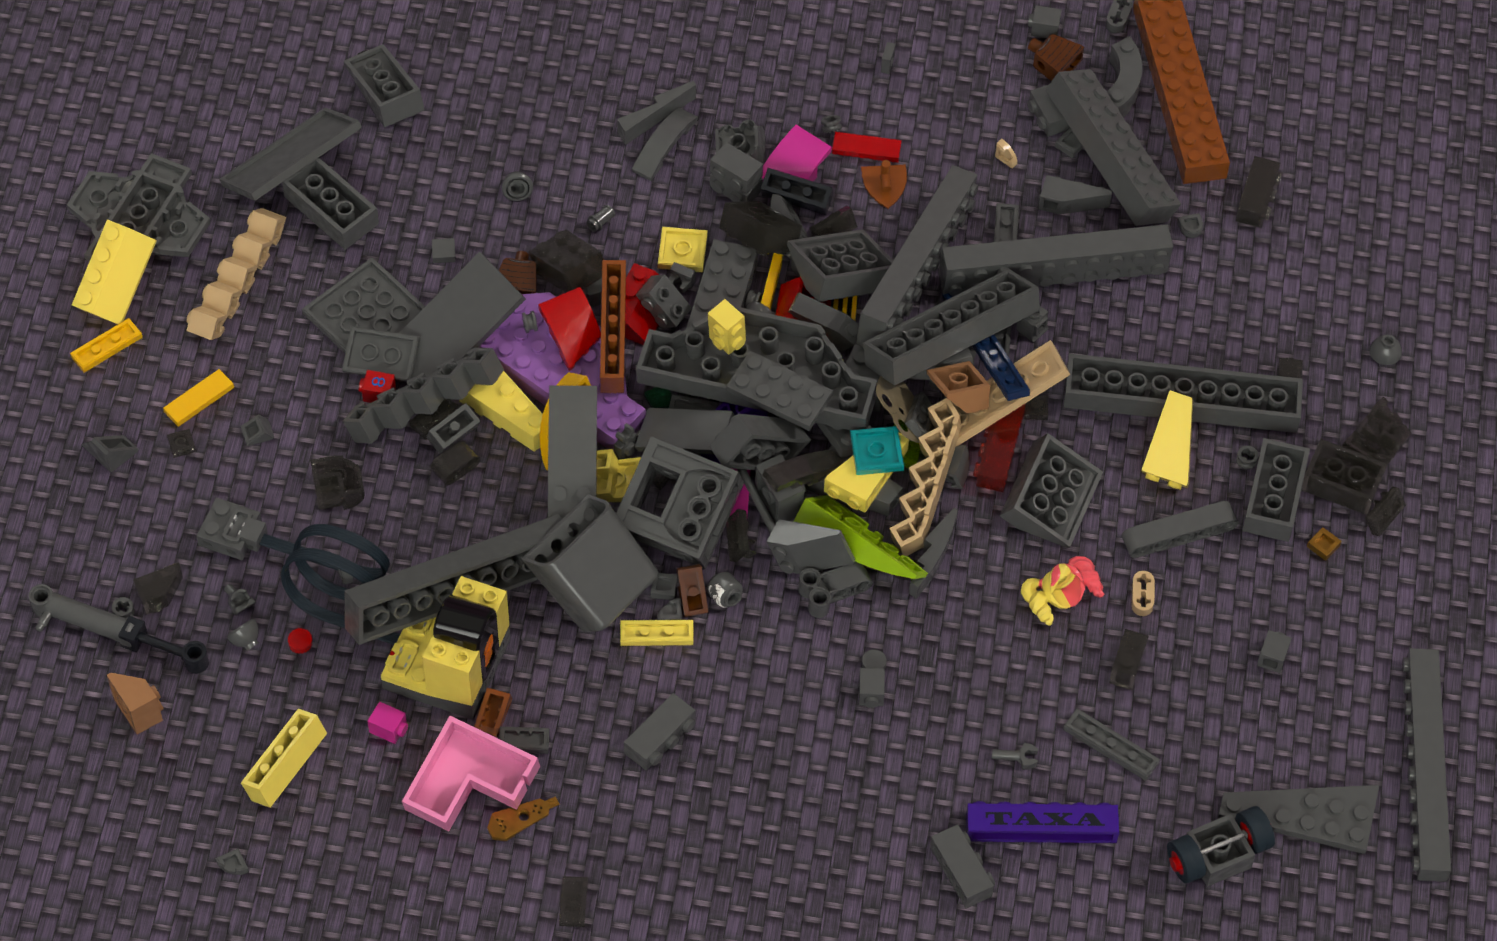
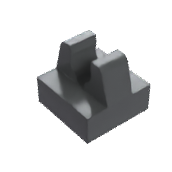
(683, 276)

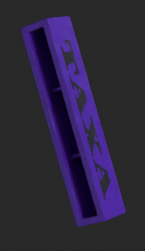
(1042, 822)

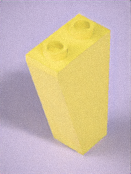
(1171, 444)
(855, 489)

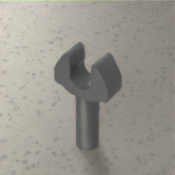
(1027, 749)

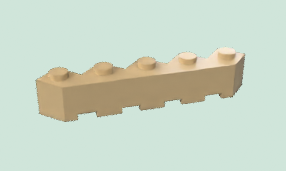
(236, 274)
(928, 478)

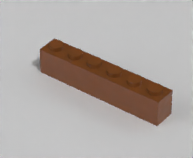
(613, 326)

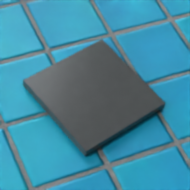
(365, 300)

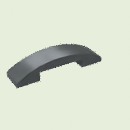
(662, 141)

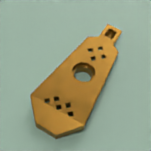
(510, 818)

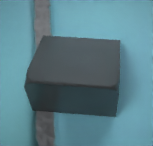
(257, 430)

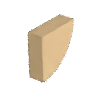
(1005, 153)

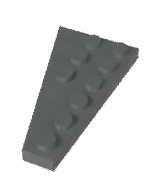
(1320, 815)

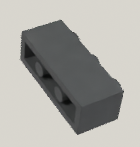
(660, 732)
(962, 866)

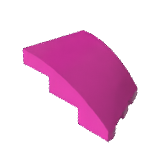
(798, 154)

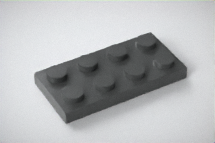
(779, 390)

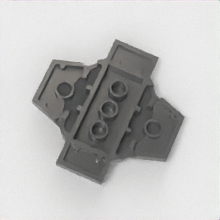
(145, 202)

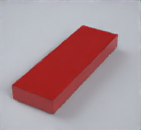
(866, 147)

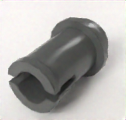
(596, 221)

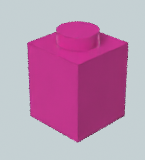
(387, 722)

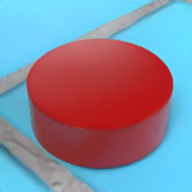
(300, 640)

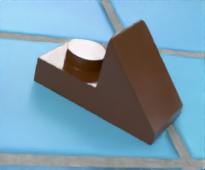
(692, 590)

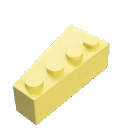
(508, 409)

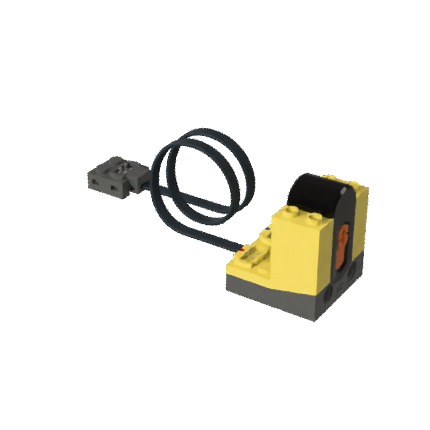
(433, 662)

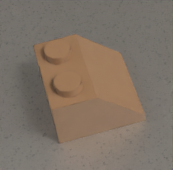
(962, 386)
(136, 701)

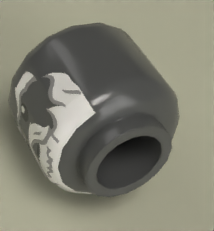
(725, 589)

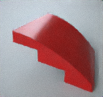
(571, 325)

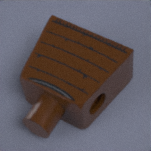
(1055, 55)
(520, 272)

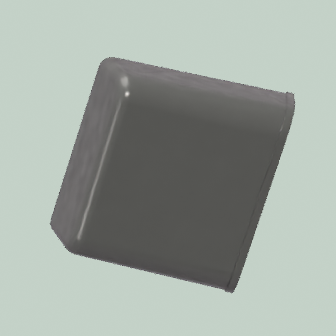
(595, 570)

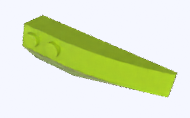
(864, 544)

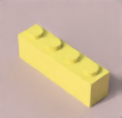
(284, 758)

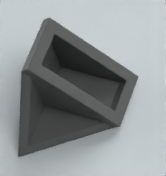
(111, 450)

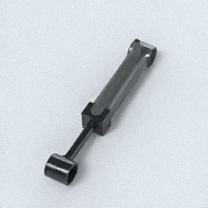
(129, 631)

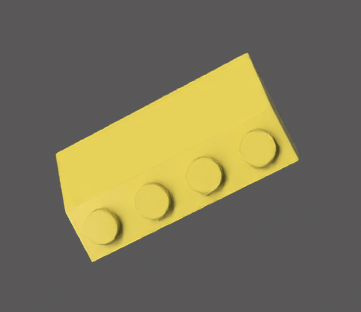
(114, 272)

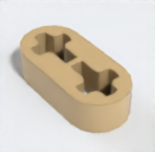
(1147, 593)

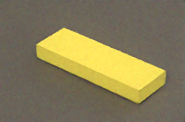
(656, 632)

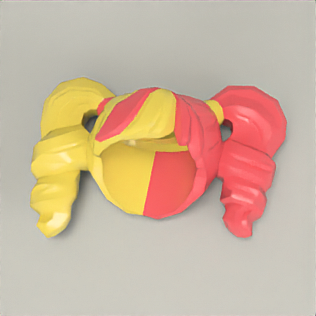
(1062, 587)

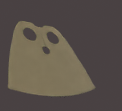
(900, 398)

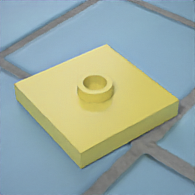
(683, 247)

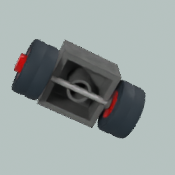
(1221, 847)

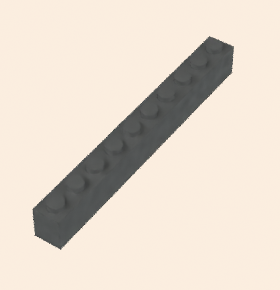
(1427, 766)

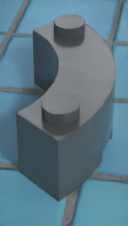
(1128, 68)

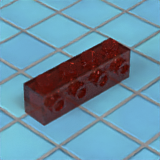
(998, 451)

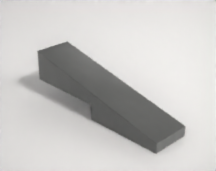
(638, 122)

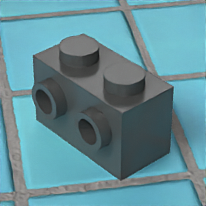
(663, 301)

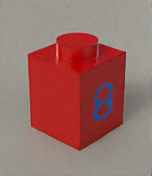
(375, 384)

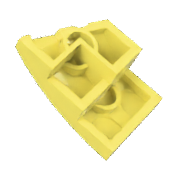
(614, 475)

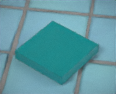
(876, 450)

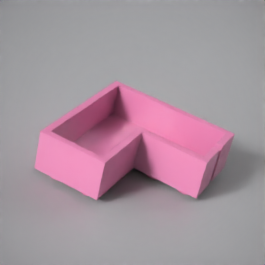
(464, 761)

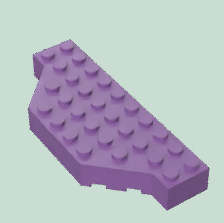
(536, 363)

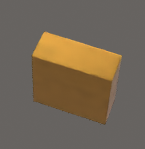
(1324, 543)

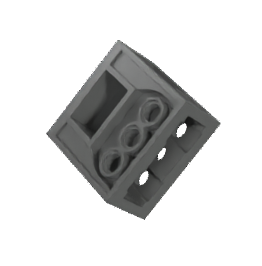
(690, 496)

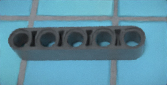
(1179, 529)

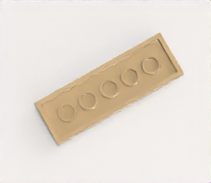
(1039, 371)

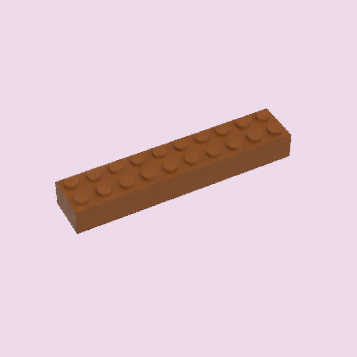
(1182, 90)

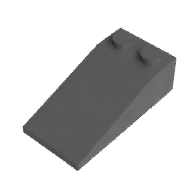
(385, 85)

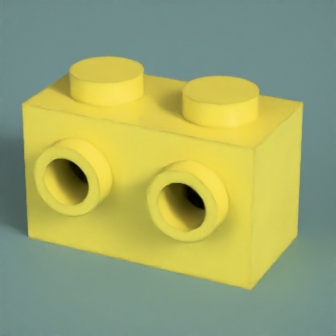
(726, 327)

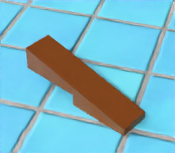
(493, 711)

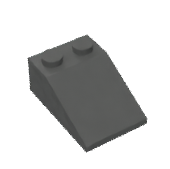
(808, 546)

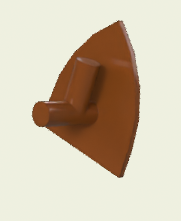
(885, 182)

